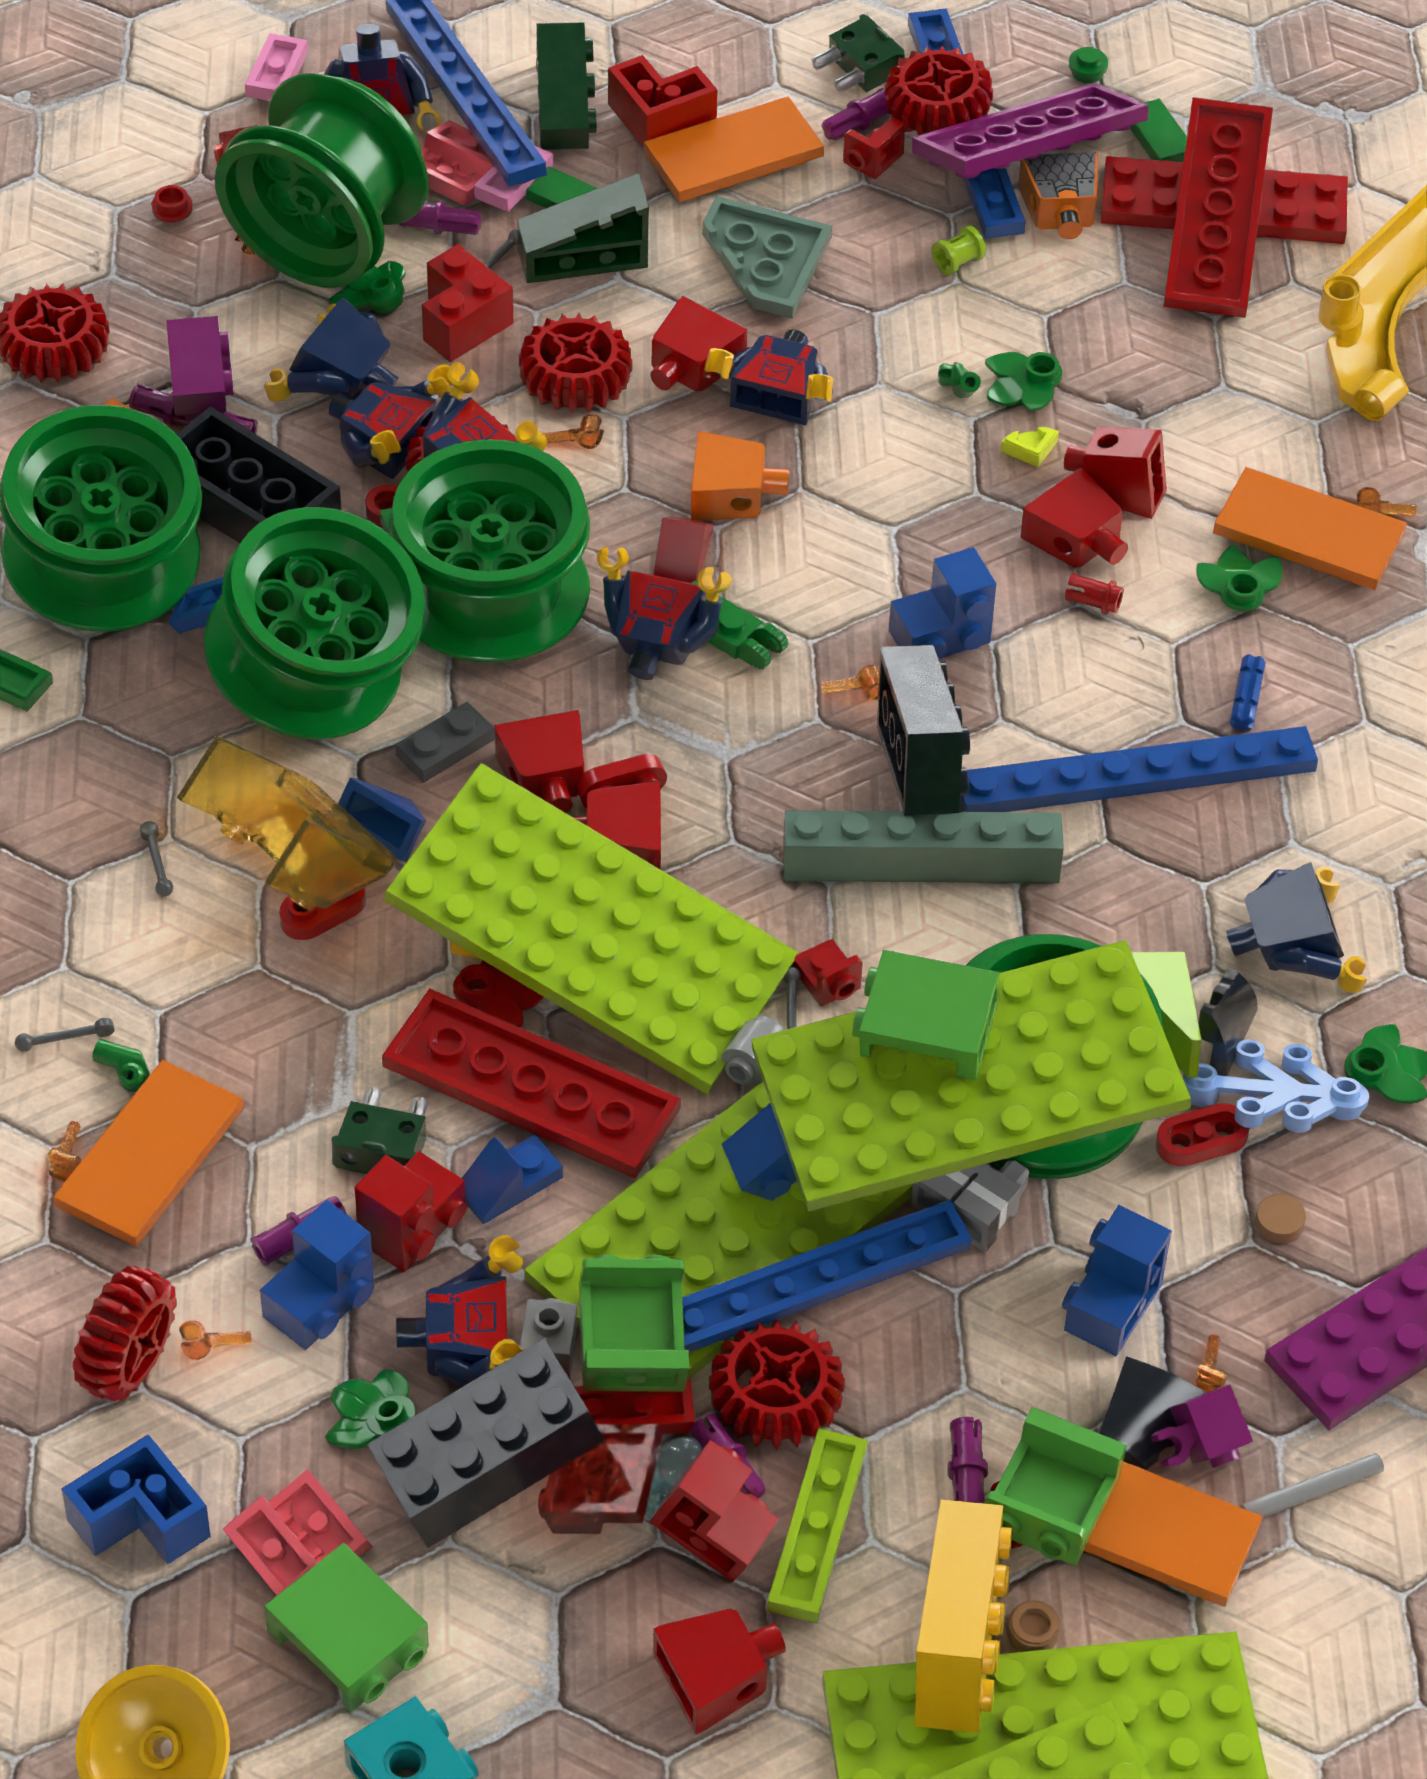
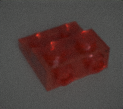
(604, 1483)

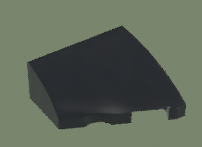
(1227, 1018)
(1143, 1407)

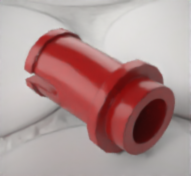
(1096, 594)

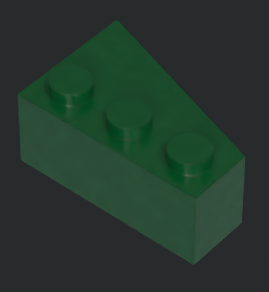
(564, 85)
(587, 234)

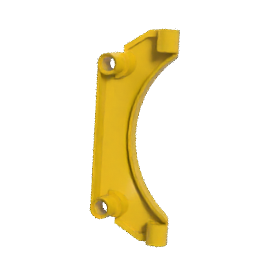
(1364, 307)

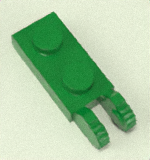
(745, 635)

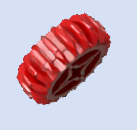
(938, 90)
(53, 332)
(575, 354)
(124, 1333)
(773, 1400)

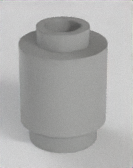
(739, 1055)

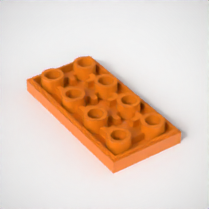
(733, 149)
(1310, 528)
(148, 1153)
(1174, 1534)

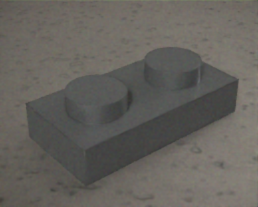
(445, 741)

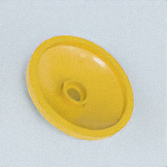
(141, 1709)

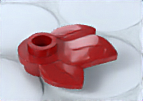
(499, 995)

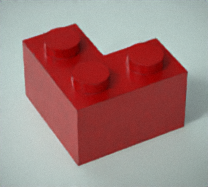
(659, 105)
(464, 303)
(408, 1207)
(712, 1514)

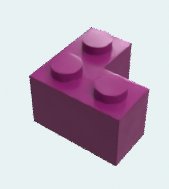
(199, 365)

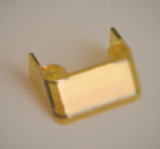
(312, 838)

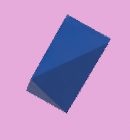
(385, 815)

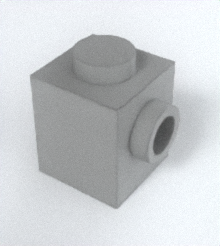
(556, 1324)

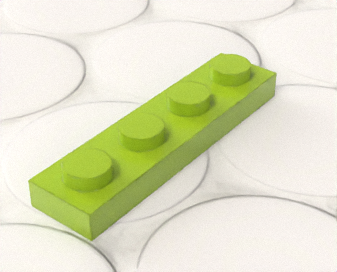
(817, 1526)

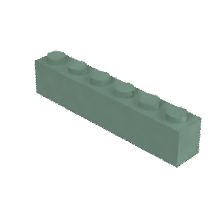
(922, 847)

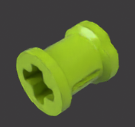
(958, 250)

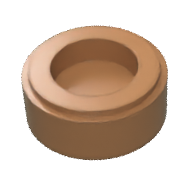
(1280, 1218)
(1033, 1626)

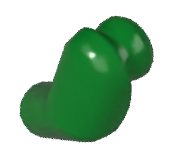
(963, 382)
(128, 1063)

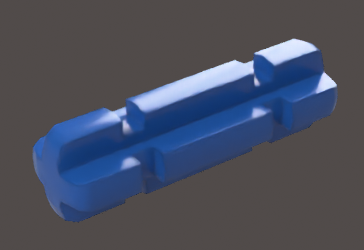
(1247, 692)

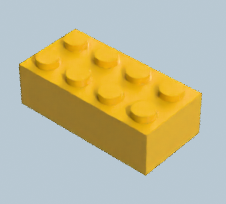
(962, 1616)

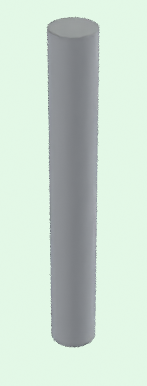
(1316, 1486)

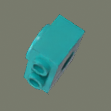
(407, 1740)

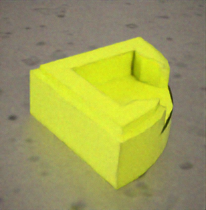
(1030, 446)

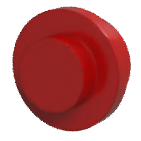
(171, 204)

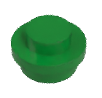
(1088, 64)

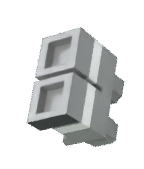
(979, 1195)

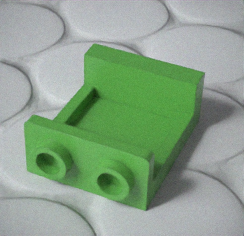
(928, 1009)
(632, 1324)
(1057, 1485)
(349, 1626)

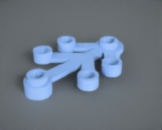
(1332, 1097)

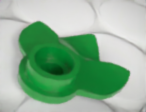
(378, 287)
(1024, 379)
(1239, 579)
(1394, 1066)
(369, 1409)

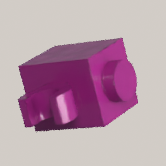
(1206, 1429)

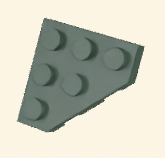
(766, 252)

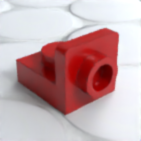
(876, 152)
(829, 972)

